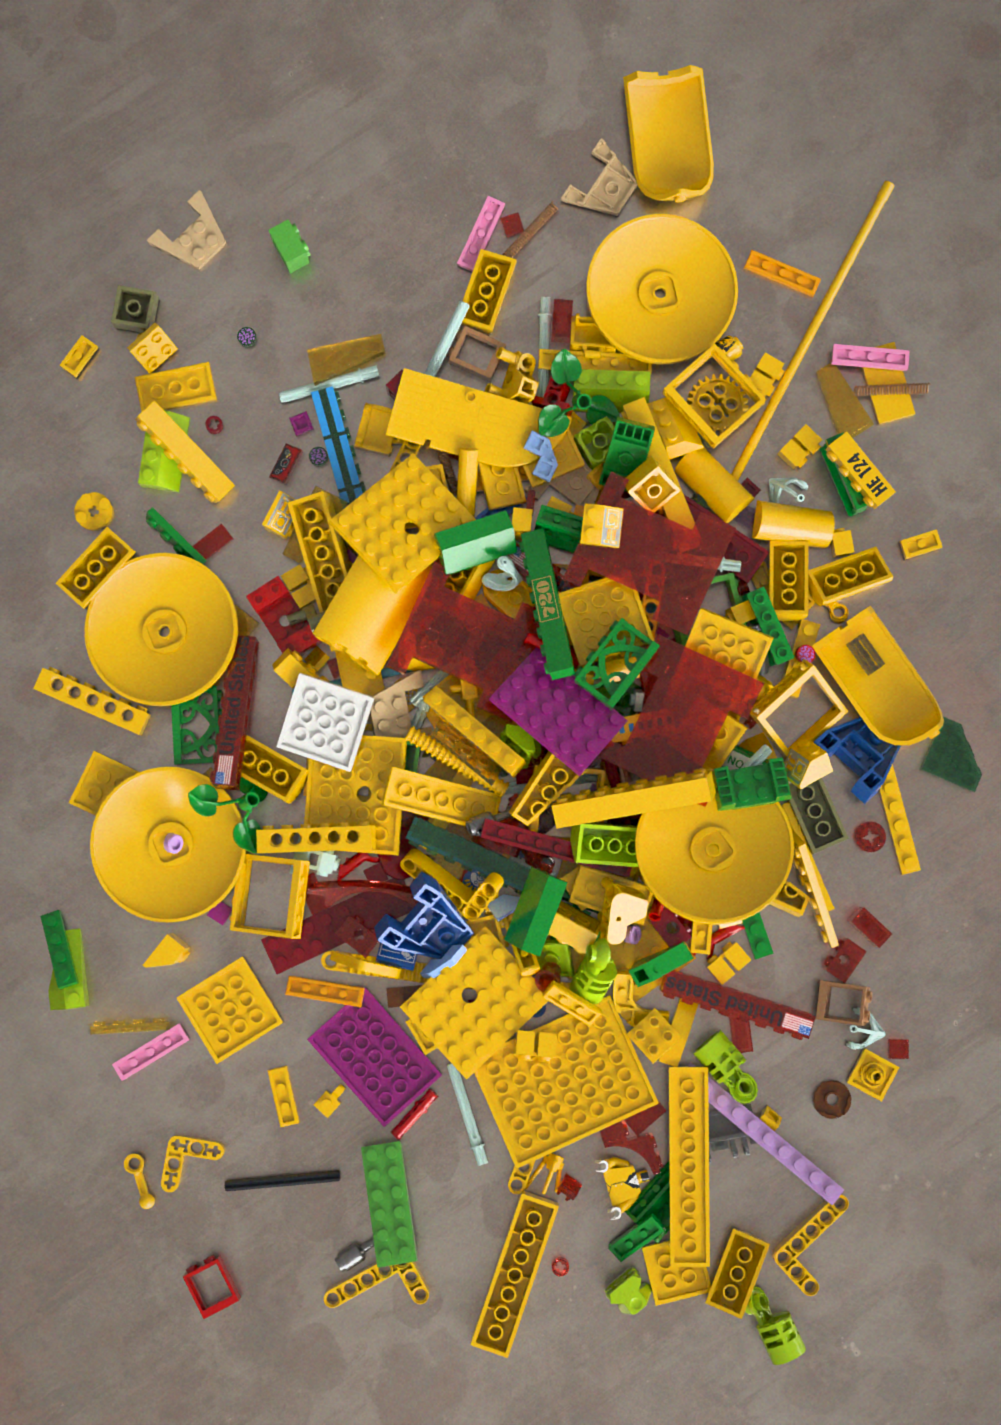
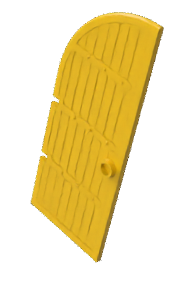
(464, 418)

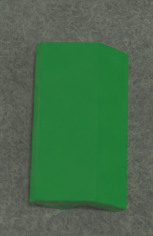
(476, 542)
(535, 911)
(654, 1200)

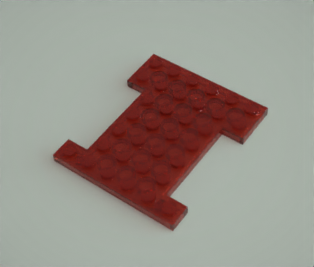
(657, 557)
(464, 638)
(682, 712)

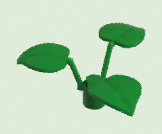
(551, 418)
(204, 802)

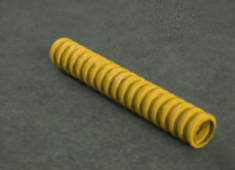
(439, 751)

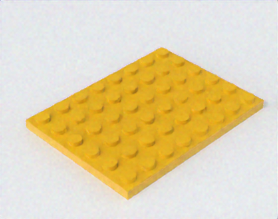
(576, 1094)

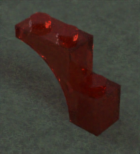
(642, 1144)

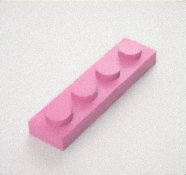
(481, 232)
(870, 357)
(150, 1052)

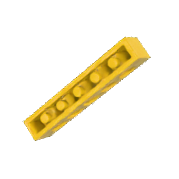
(46, 682)
(267, 844)

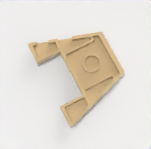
(611, 188)
(198, 242)
(572, 486)
(390, 709)

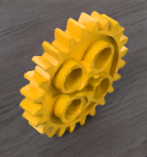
(731, 394)

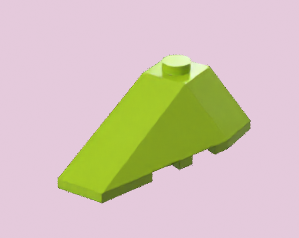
(75, 995)

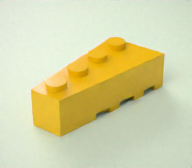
(291, 664)

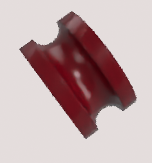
(208, 423)

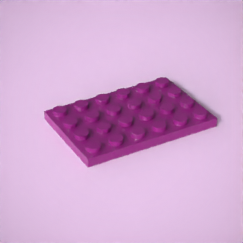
(558, 713)
(375, 1058)

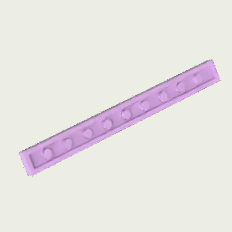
(772, 1142)

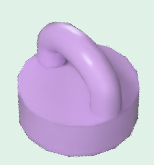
(173, 843)
(633, 934)

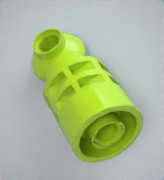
(594, 973)
(722, 1062)
(775, 1330)

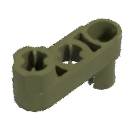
(307, 613)

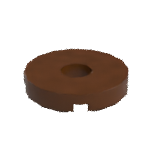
(820, 1096)

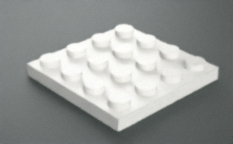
(325, 722)

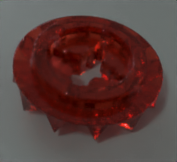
(877, 842)

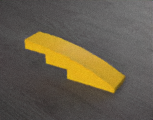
(682, 1023)

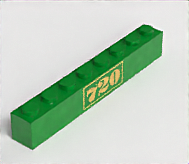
(547, 603)

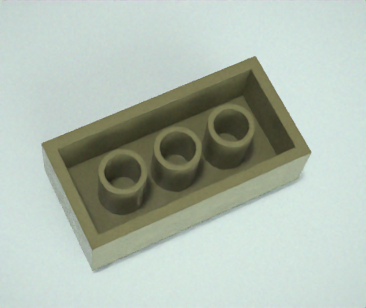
(816, 816)

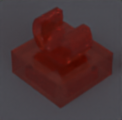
(569, 1187)

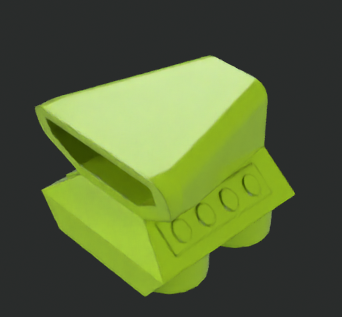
(595, 441)
(521, 742)
(629, 1292)

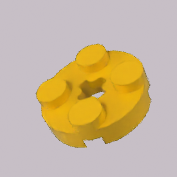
(87, 502)

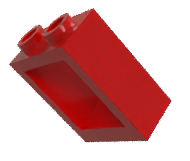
(220, 1304)

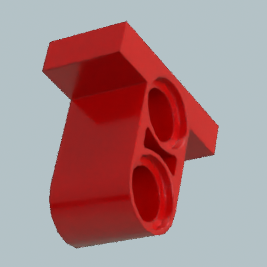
(552, 393)

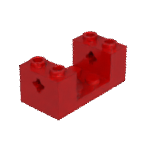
(271, 604)

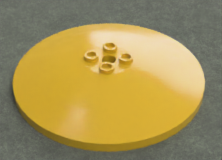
(667, 256)
(127, 623)
(131, 851)
(721, 887)

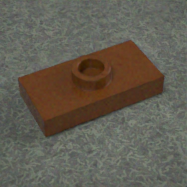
(398, 995)

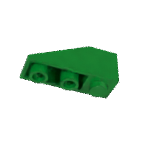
(659, 964)

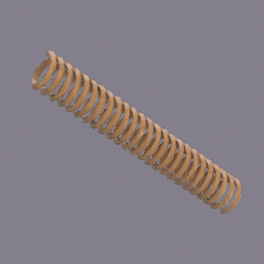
(538, 225)
(894, 385)
(449, 484)

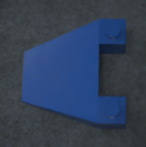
(862, 753)
(429, 926)

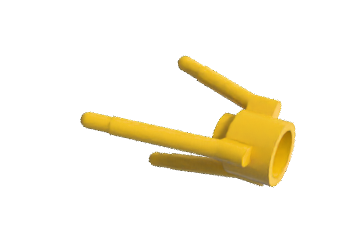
(553, 1163)

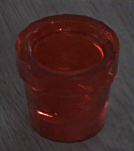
(548, 973)

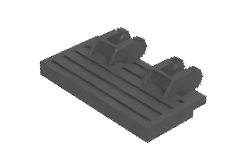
(723, 1129)

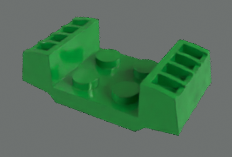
(627, 448)
(751, 785)

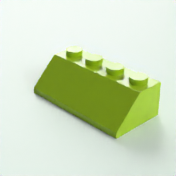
(616, 385)
(157, 469)
(604, 844)

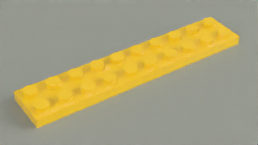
(689, 1167)

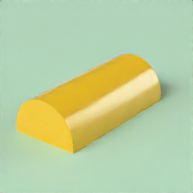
(487, 290)
(714, 483)
(793, 523)
(95, 567)
(848, 576)
(789, 579)
(272, 771)
(737, 1273)

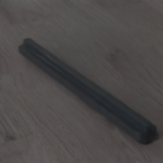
(282, 1180)

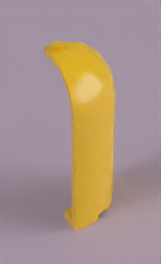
(669, 133)
(368, 616)
(891, 699)

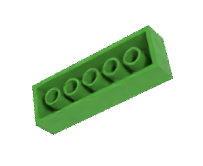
(389, 1204)

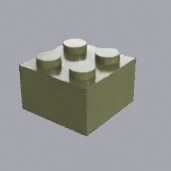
(134, 309)

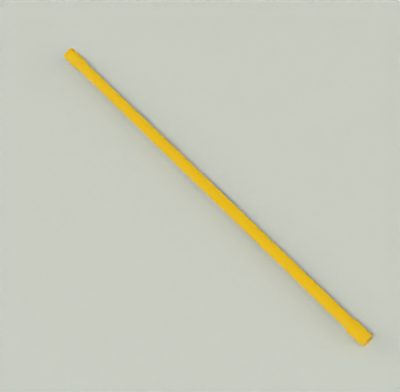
(882, 197)

